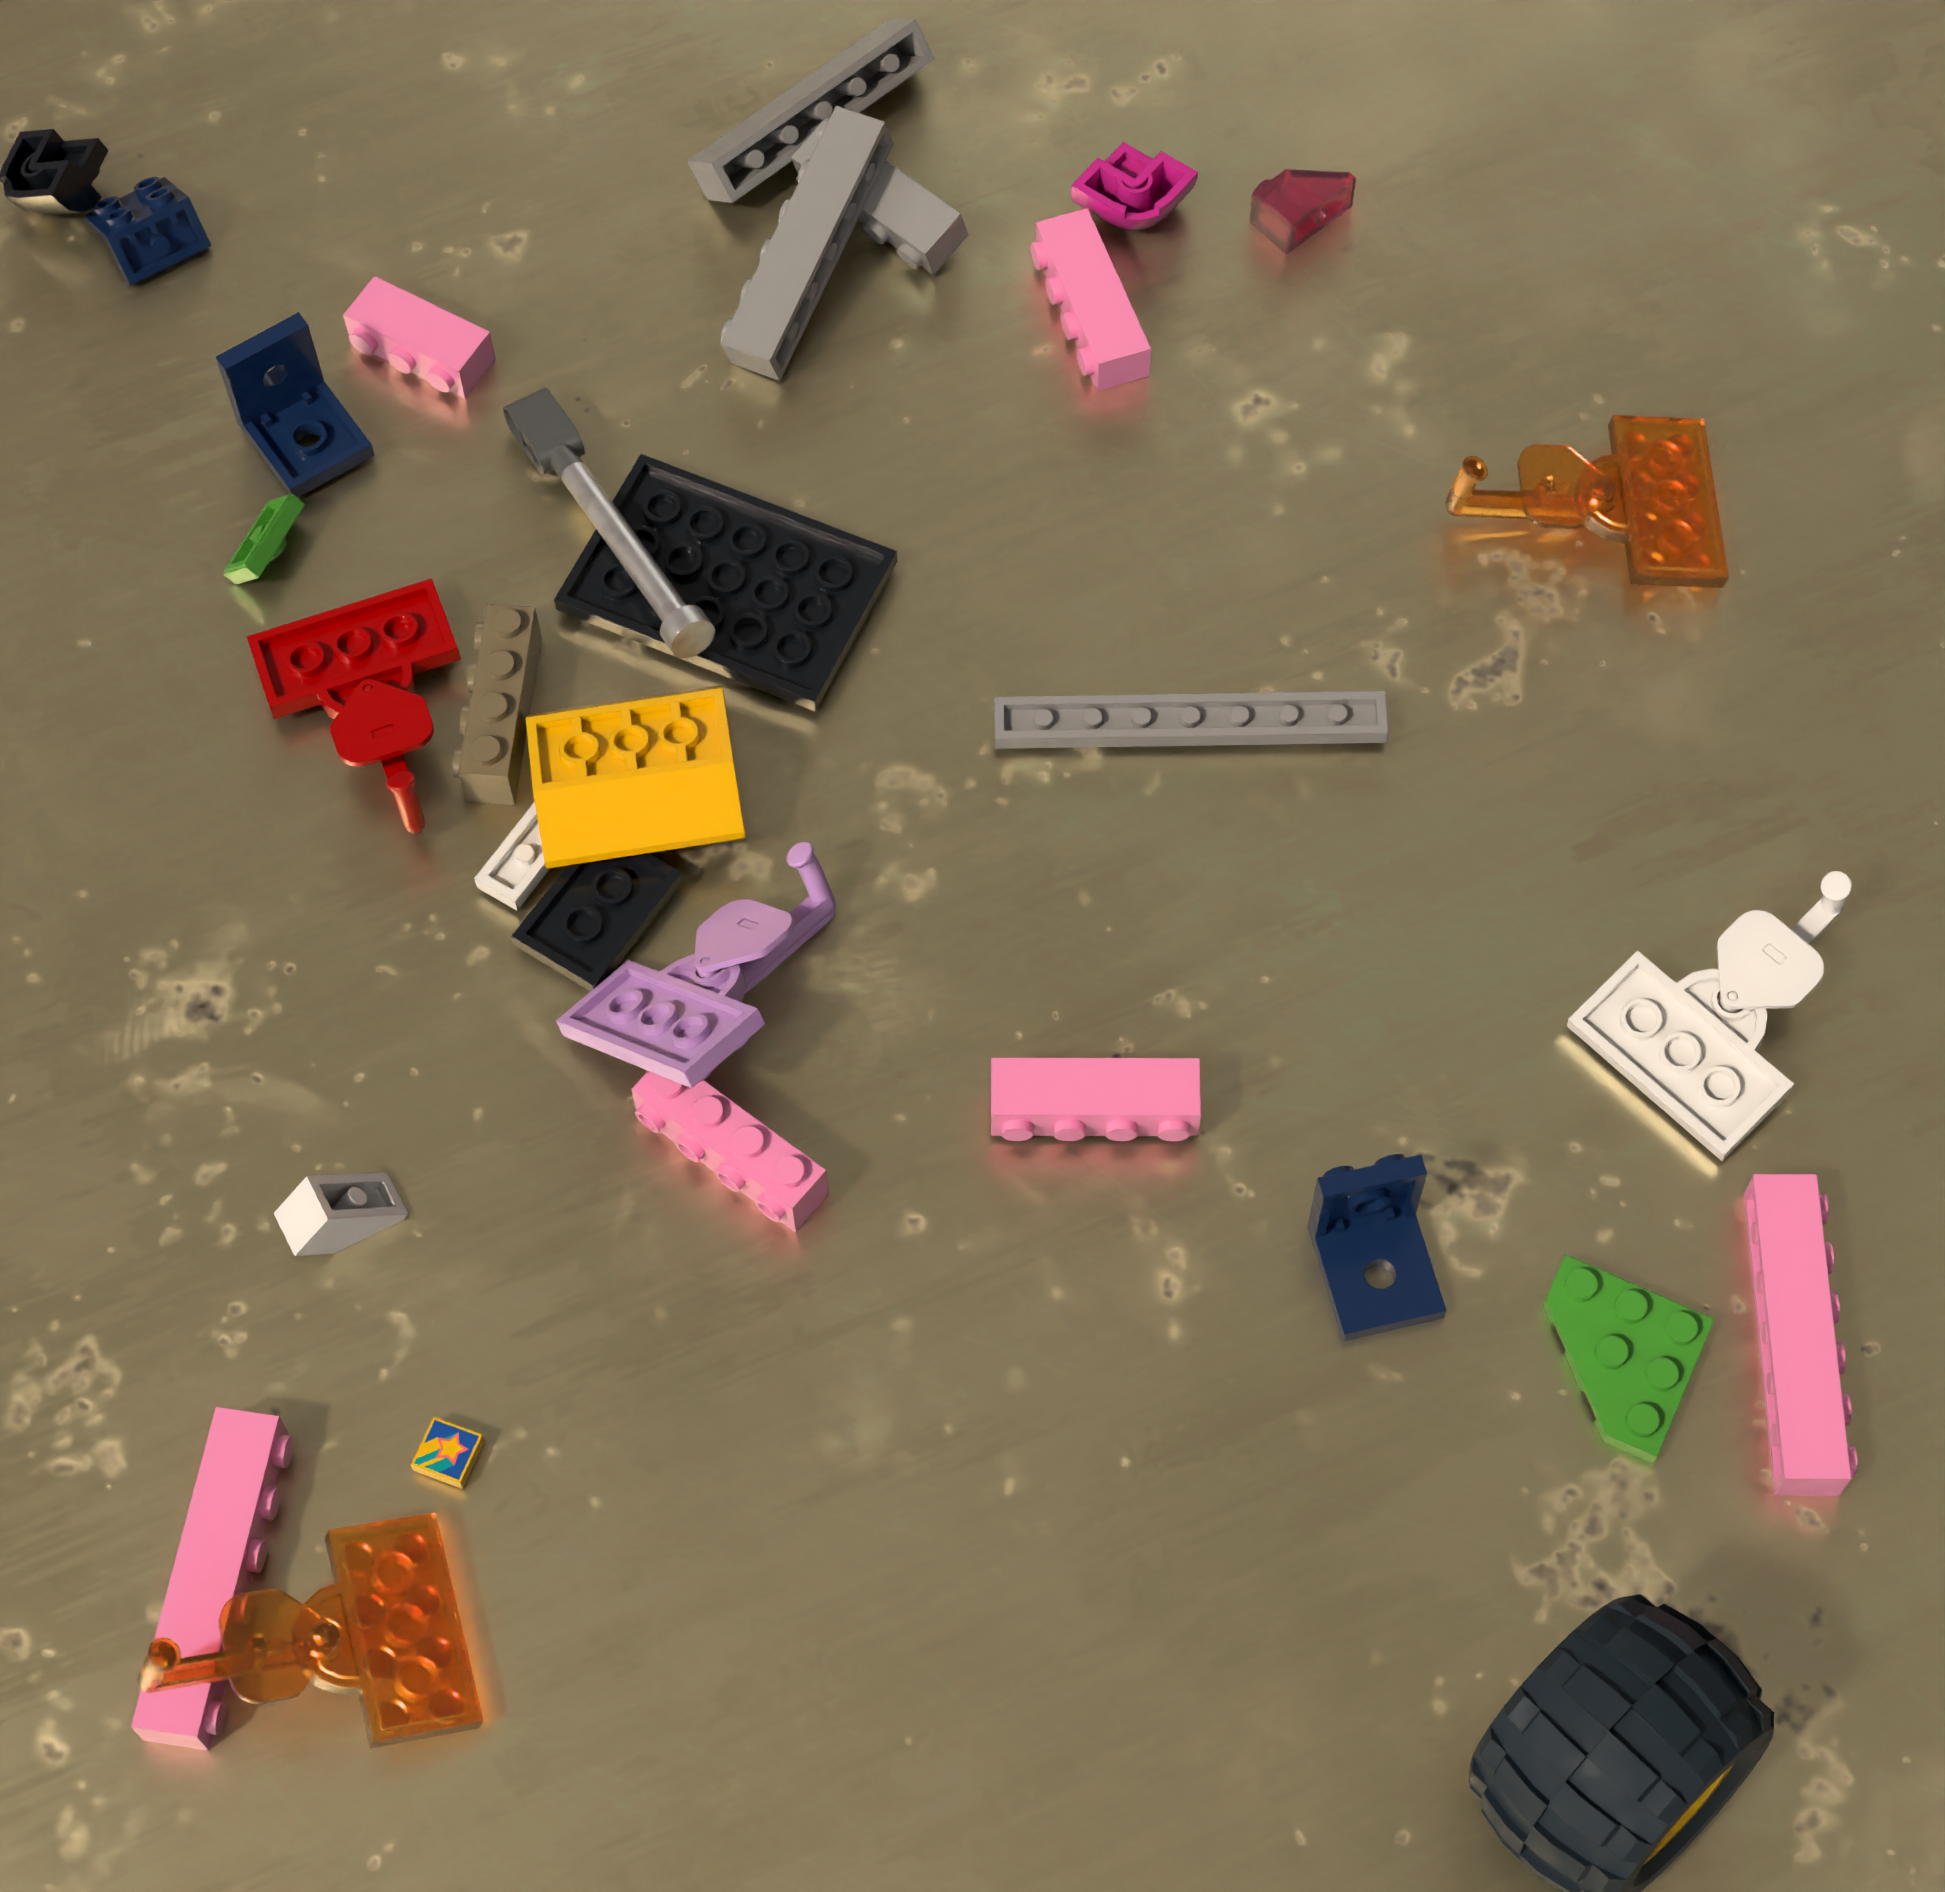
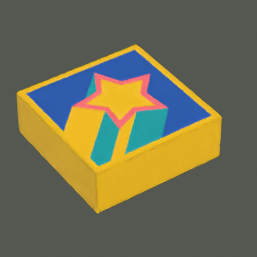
(448, 1452)

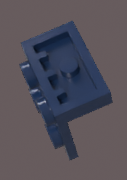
(149, 228)

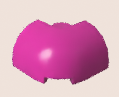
(1133, 188)

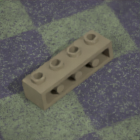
(498, 705)

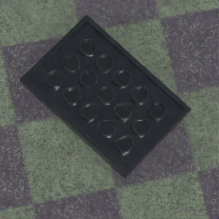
(768, 579)

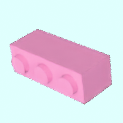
(419, 337)

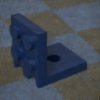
(291, 403)
(1368, 1222)

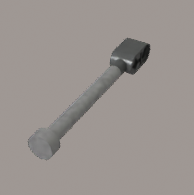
(555, 445)

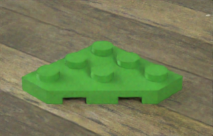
(1626, 1352)

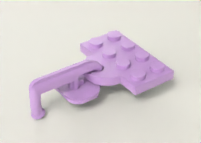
(692, 1011)

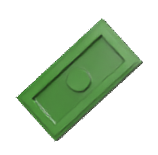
(264, 540)

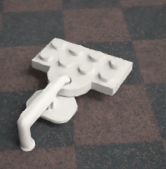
(1702, 1055)

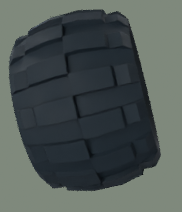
(1620, 1748)

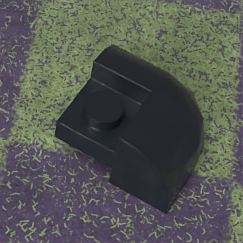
(52, 174)

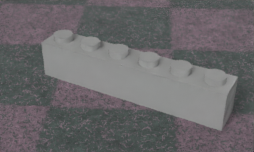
(777, 130)
(806, 242)

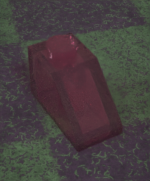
(1300, 204)

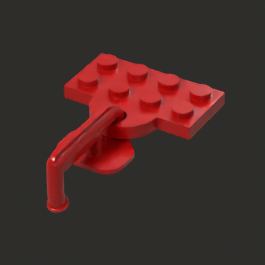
(363, 673)

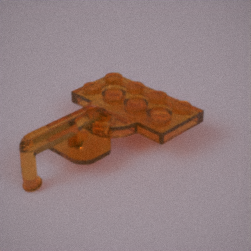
(1647, 495)
(390, 1627)

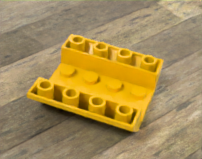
(634, 776)

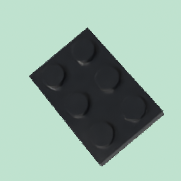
(596, 915)

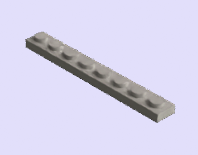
(1190, 719)

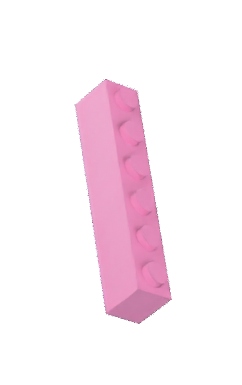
(1798, 1336)
(214, 1563)

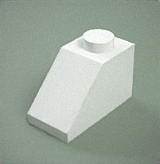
(338, 1211)

